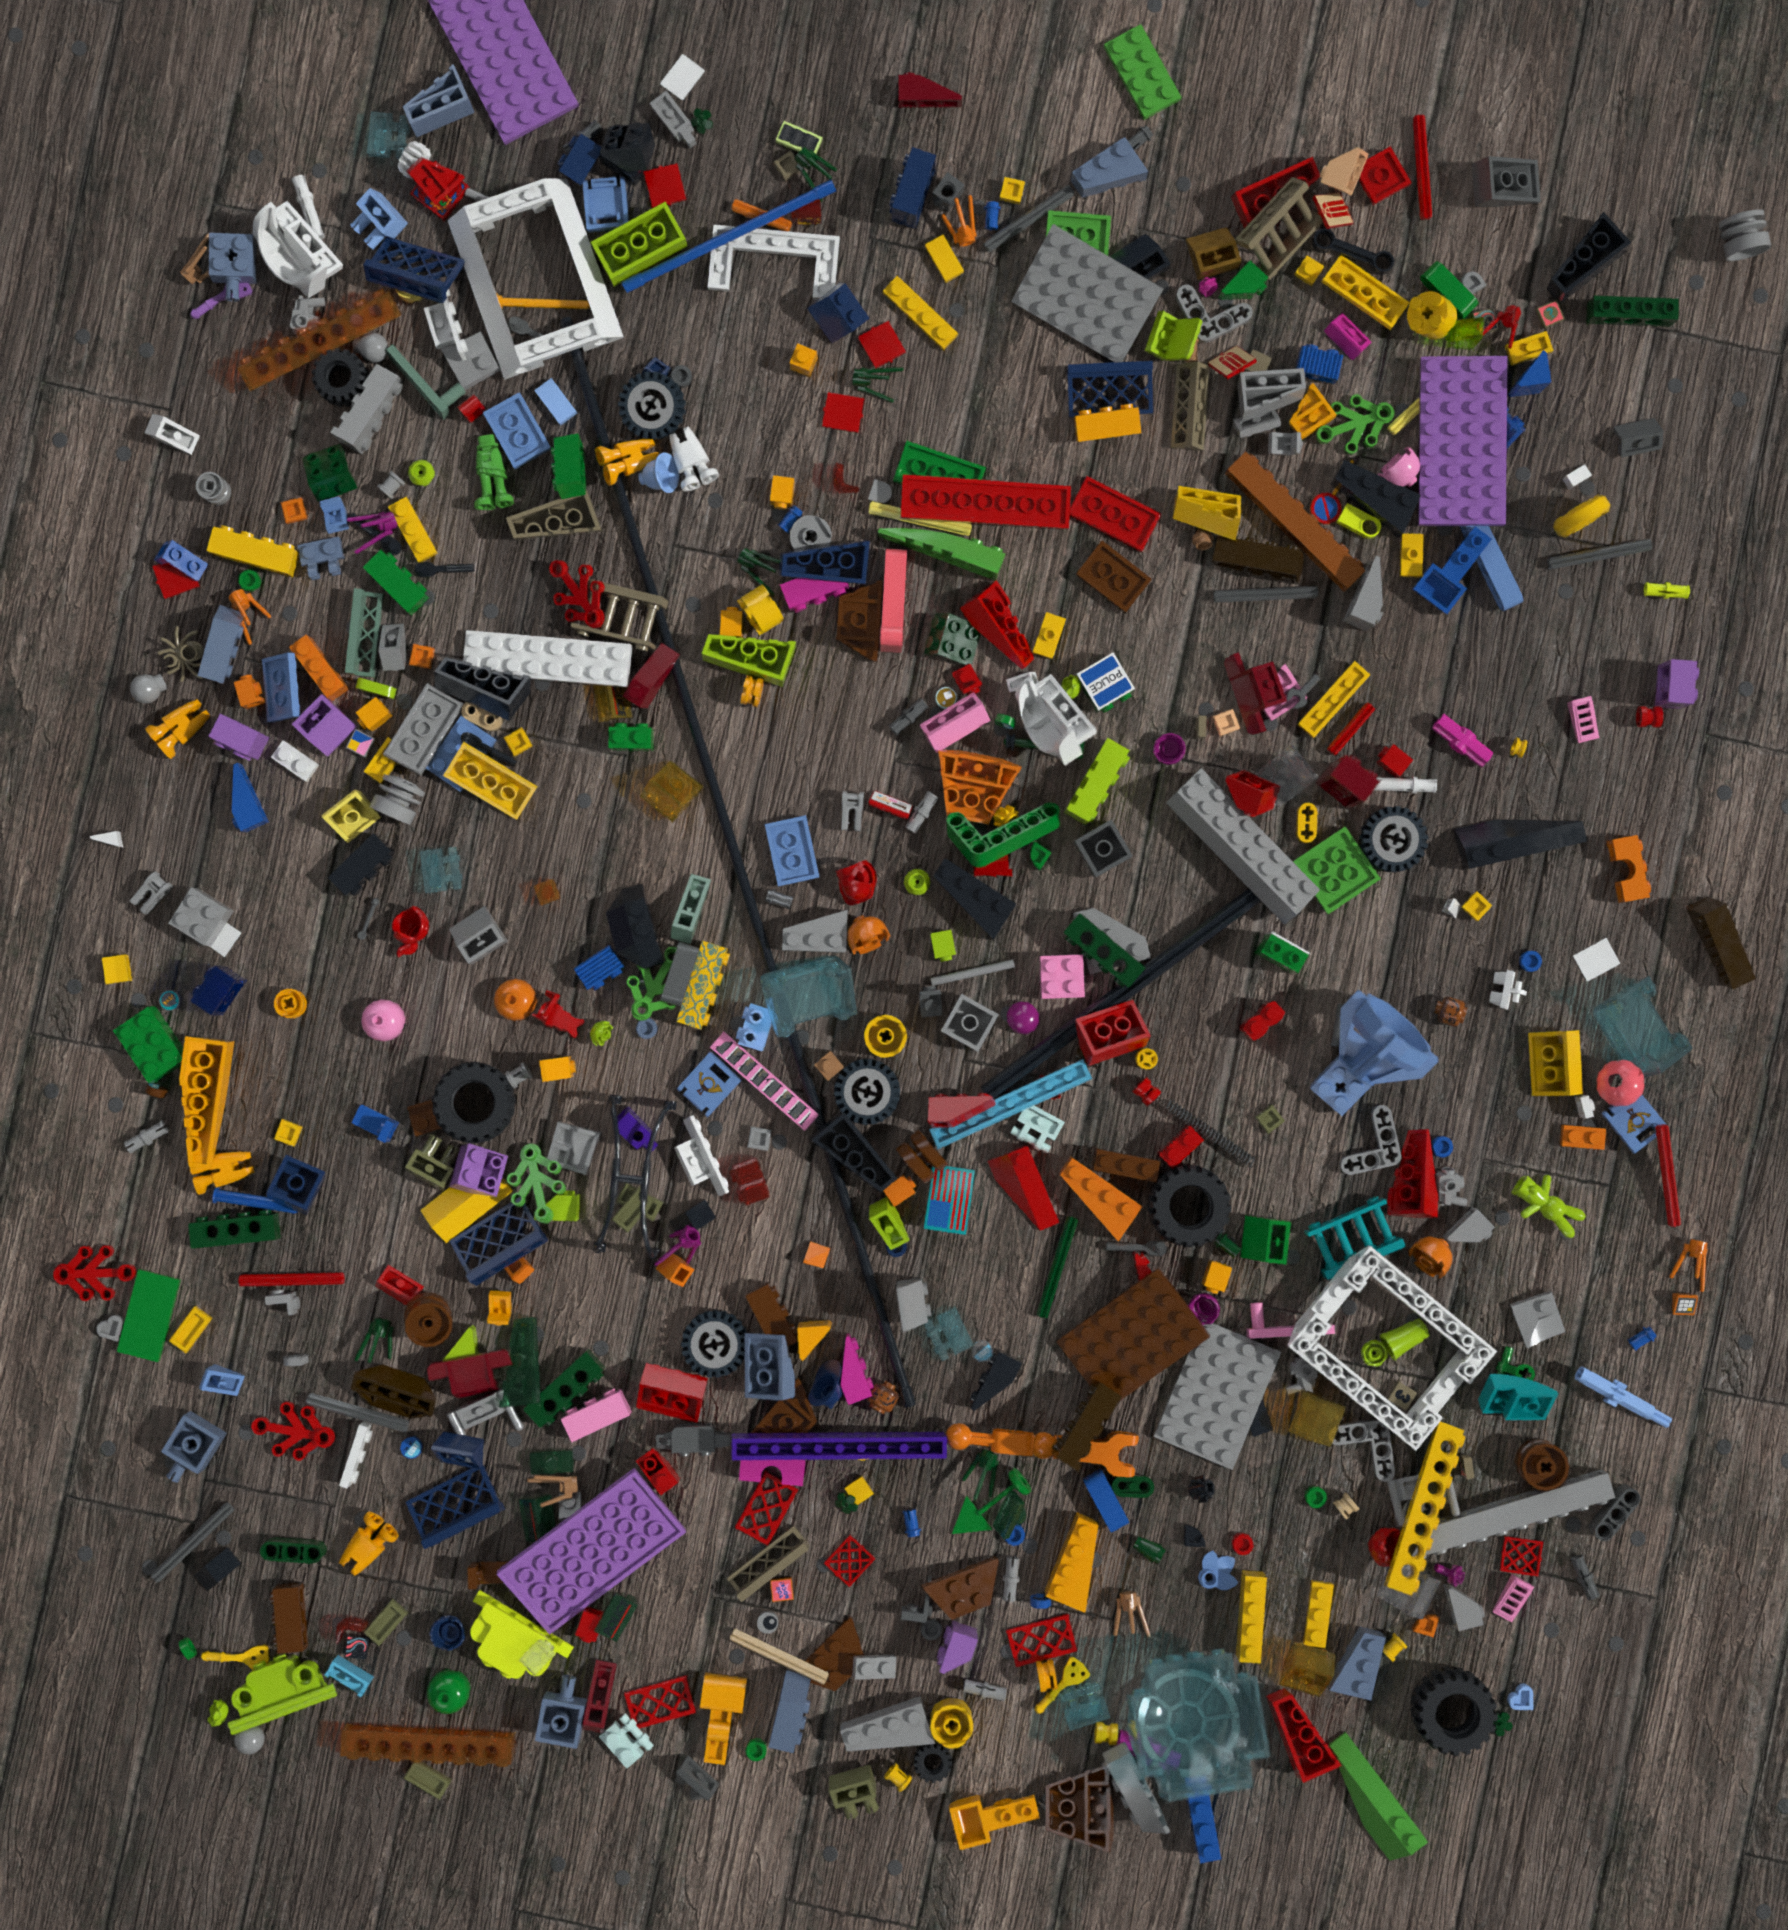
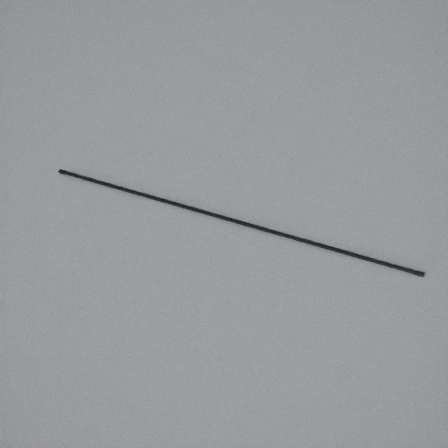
(904, 1388)

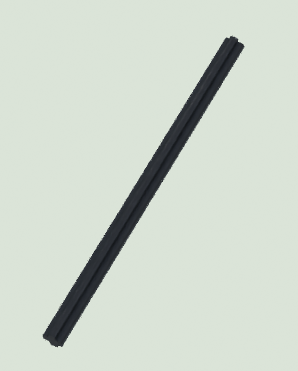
(1119, 995)

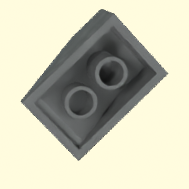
(1505, 182)

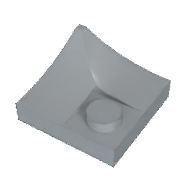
(479, 362)
(573, 1147)
(1537, 1318)

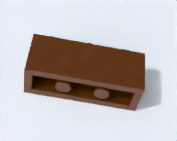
(1125, 1164)
(770, 1313)
(289, 1618)

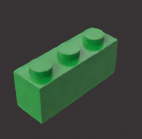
(568, 466)
(397, 581)

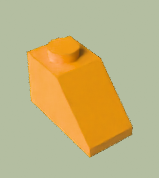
(557, 1068)

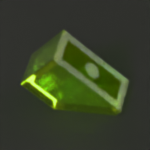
(1465, 333)

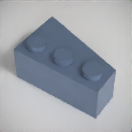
(439, 104)
(1109, 169)
(221, 644)
(1359, 1666)
(790, 1712)

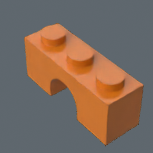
(318, 668)
(1629, 851)

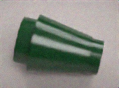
(1150, 1550)

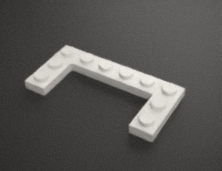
(822, 247)

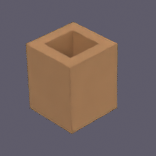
(829, 1065)

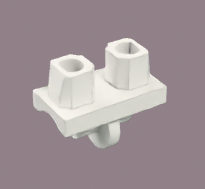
(1507, 980)

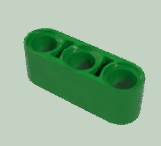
(1442, 281)

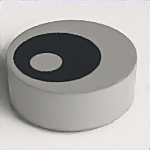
(767, 1622)

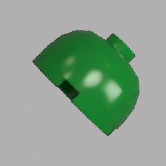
(448, 1691)

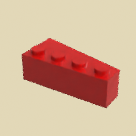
(1255, 197)
(1302, 1741)

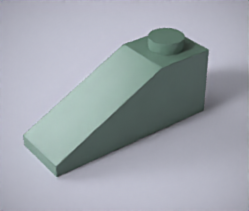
(690, 909)

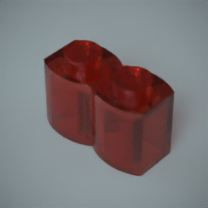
(750, 1181)

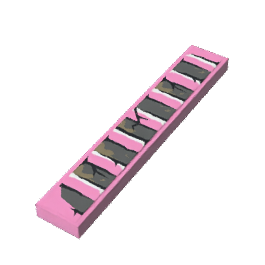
(764, 1081)

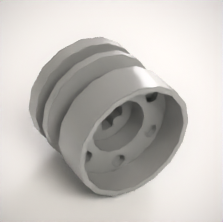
(1744, 233)
(397, 799)

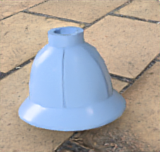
(660, 474)

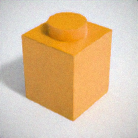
(803, 360)
(782, 492)
(732, 622)
(373, 714)
(1216, 1276)

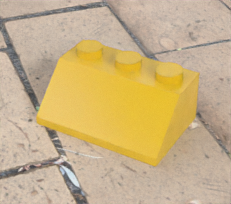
(1555, 1063)

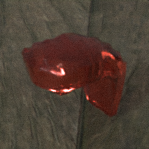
(838, 481)
(350, 1623)

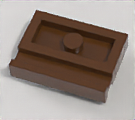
(422, 1118)

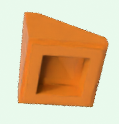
(816, 1255)

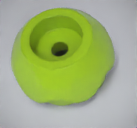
(421, 479)
(1071, 686)
(912, 887)
(601, 1032)
(1380, 1356)
(218, 1713)

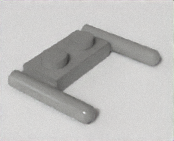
(480, 1411)
(1403, 1489)

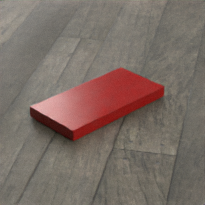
(1114, 514)

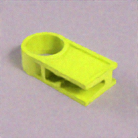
(1353, 519)

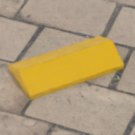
(1365, 292)
(490, 780)
(458, 1209)

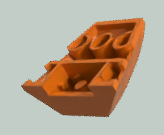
(975, 783)

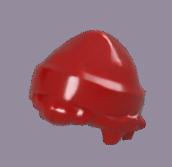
(1382, 1545)

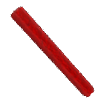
(1422, 167)
(1668, 1175)
(291, 1279)

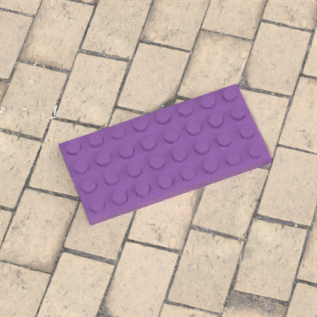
(506, 63)
(1462, 441)
(591, 1551)

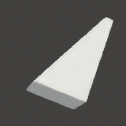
(1576, 477)
(1014, 682)
(112, 838)
(1452, 907)

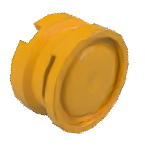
(752, 691)
(290, 1003)
(1046, 1675)

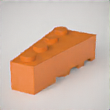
(1106, 1202)

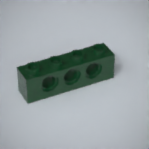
(1632, 311)
(1133, 967)
(201, 1237)
(586, 1362)

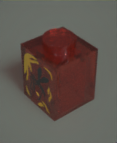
(808, 214)

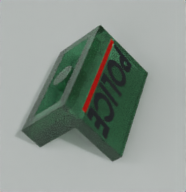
(536, 1519)
(616, 1616)

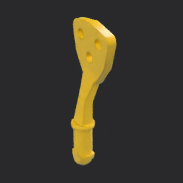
(245, 1657)
(1066, 1681)

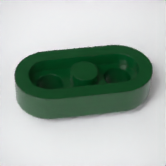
(1132, 1486)

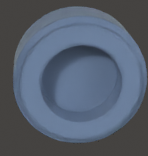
(647, 1028)

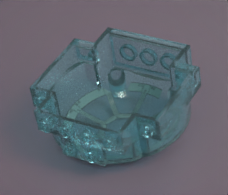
(1196, 1725)

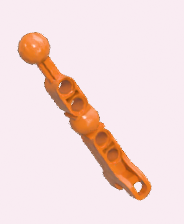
(1024, 1443)

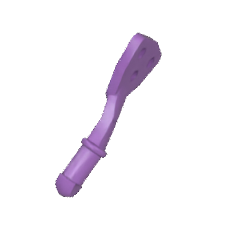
(209, 304)

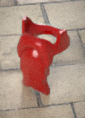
(554, 1016)

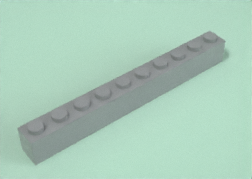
(1518, 1512)

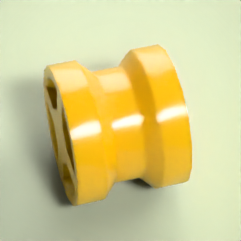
(1149, 1058)

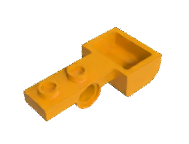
(723, 1696)
(974, 1822)

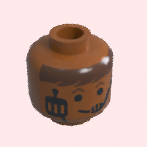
(1451, 1011)
(883, 1397)

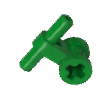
(1504, 1368)

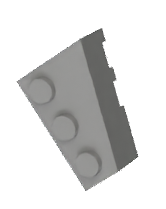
(1269, 390)

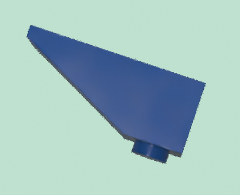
(245, 804)

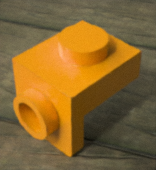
(499, 1307)

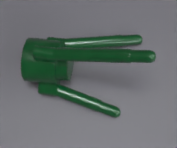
(807, 159)
(863, 377)
(750, 559)
(379, 1328)
(987, 1461)

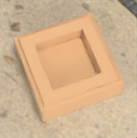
(1226, 722)

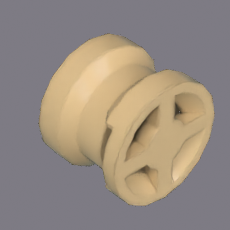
(1346, 1506)

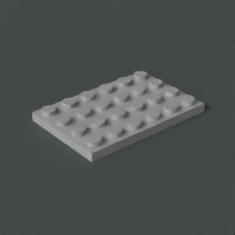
(1087, 294)
(1217, 1395)

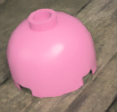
(1402, 469)
(383, 1020)

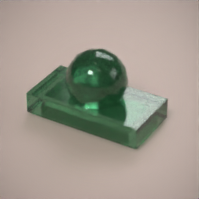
(551, 1462)
(1010, 1515)

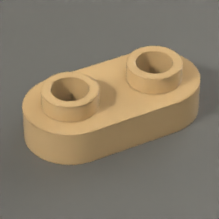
(480, 717)

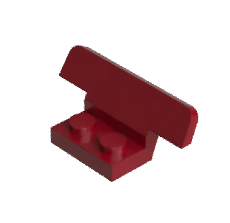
(1254, 690)
(471, 1373)

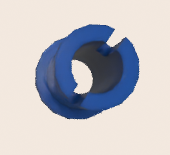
(991, 220)
(790, 518)
(1642, 1338)
(911, 1523)

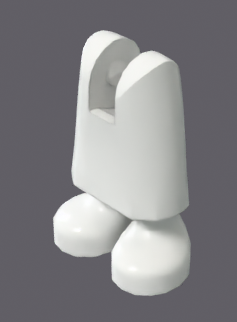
(690, 454)

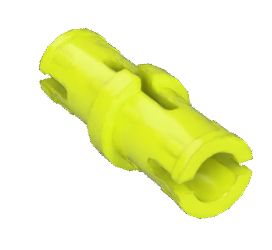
(1666, 590)

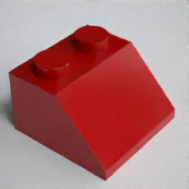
(1252, 792)

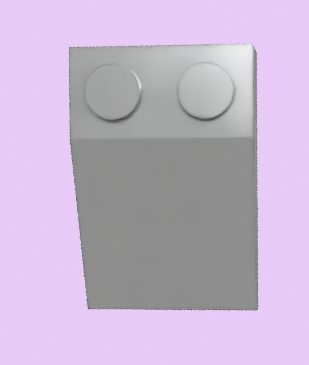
(1367, 600)
(912, 1303)

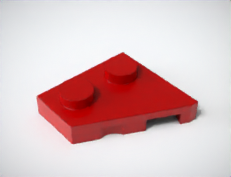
(434, 178)

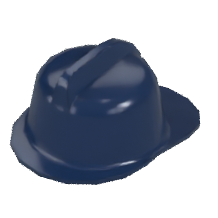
(826, 1386)

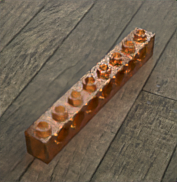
(256, 378)
(502, 1741)

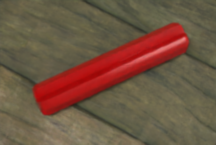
(1350, 729)

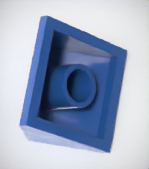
(1534, 378)

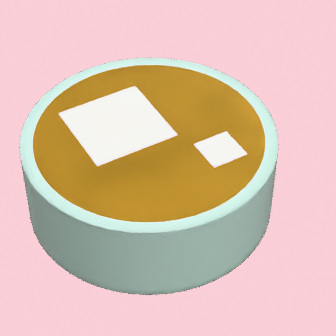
(946, 697)

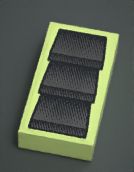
(798, 138)

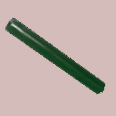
(1057, 1267)

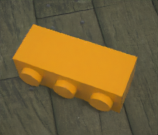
(1107, 423)

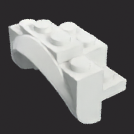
(297, 256)
(1054, 727)

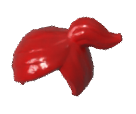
(409, 928)

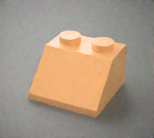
(1344, 171)

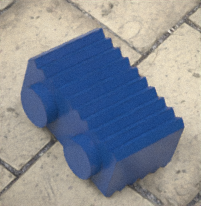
(1319, 364)
(599, 968)

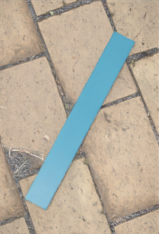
(1016, 1102)

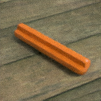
(751, 212)

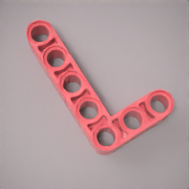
(893, 601)

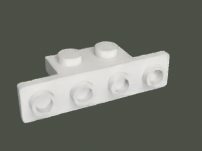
(444, 327)
(698, 1160)

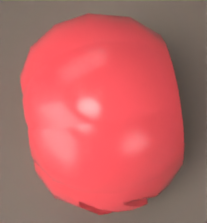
(1630, 1088)

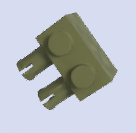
(429, 1169)
(853, 1787)

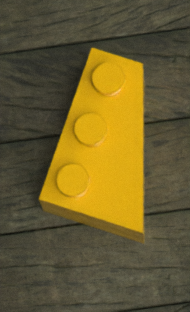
(1208, 510)

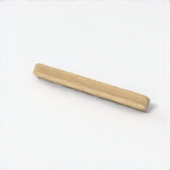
(779, 1656)

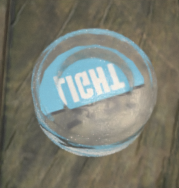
(982, 1351)

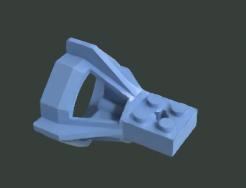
(1386, 1052)

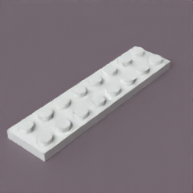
(550, 657)

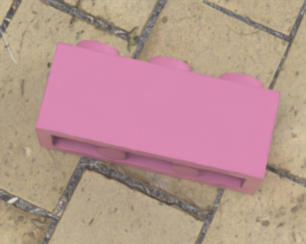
(955, 722)
(595, 1414)

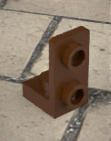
(484, 1573)

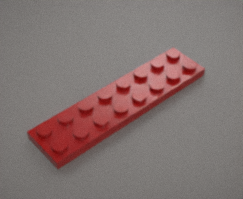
(985, 502)

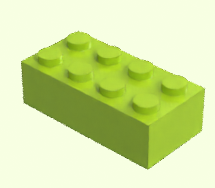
(639, 243)

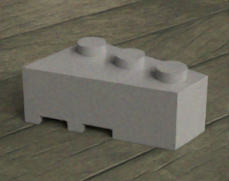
(818, 935)

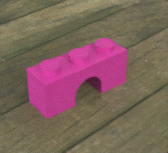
(791, 1470)

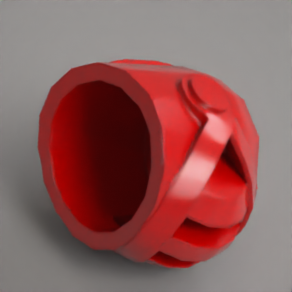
(857, 882)

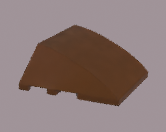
(1082, 1809)

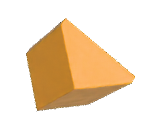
(810, 1335)

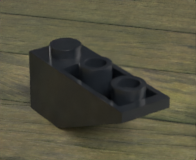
(999, 1376)

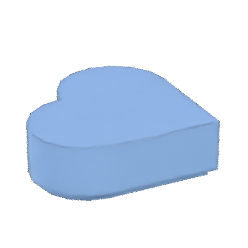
(1522, 1698)

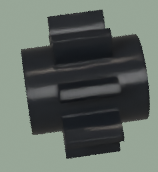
(1201, 1489)

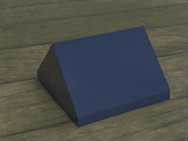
(459, 1450)

